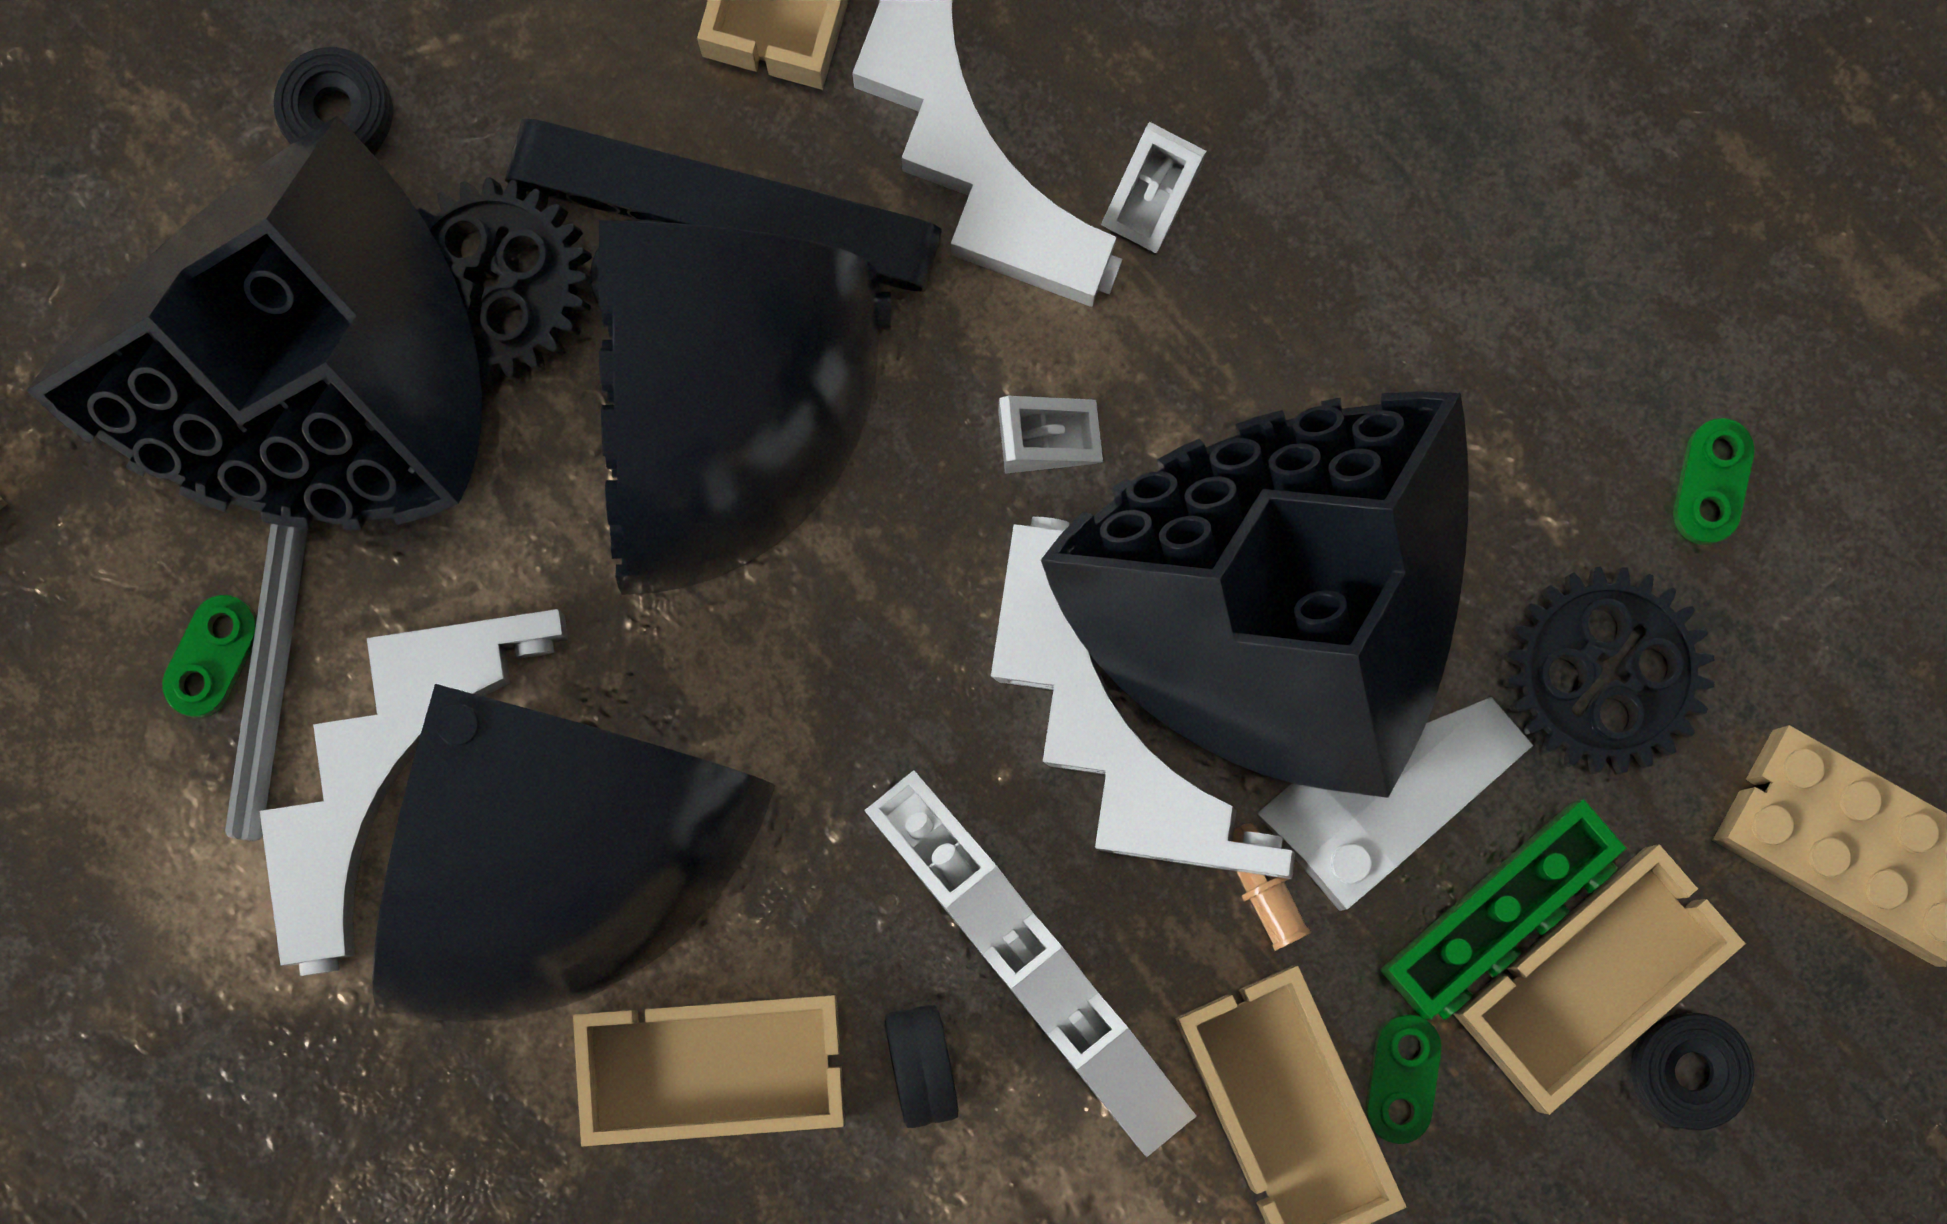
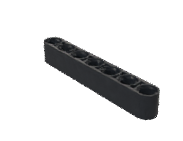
(680, 190)

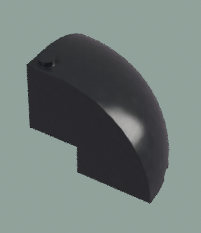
(287, 350)
(731, 390)
(1285, 586)
(546, 860)

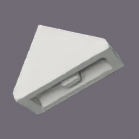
(1154, 187)
(1048, 433)

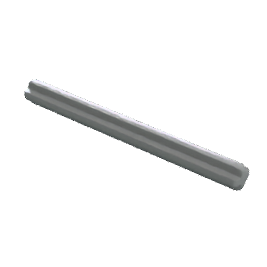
(265, 682)

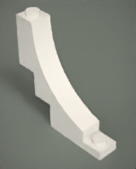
(1005, 220)
(1144, 803)
(319, 845)
(1031, 963)

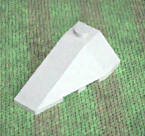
(1359, 839)

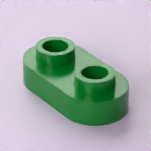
(1715, 480)
(215, 658)
(1404, 1079)

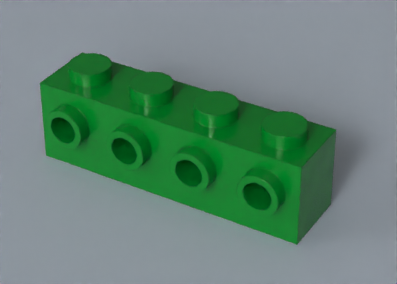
(1503, 909)

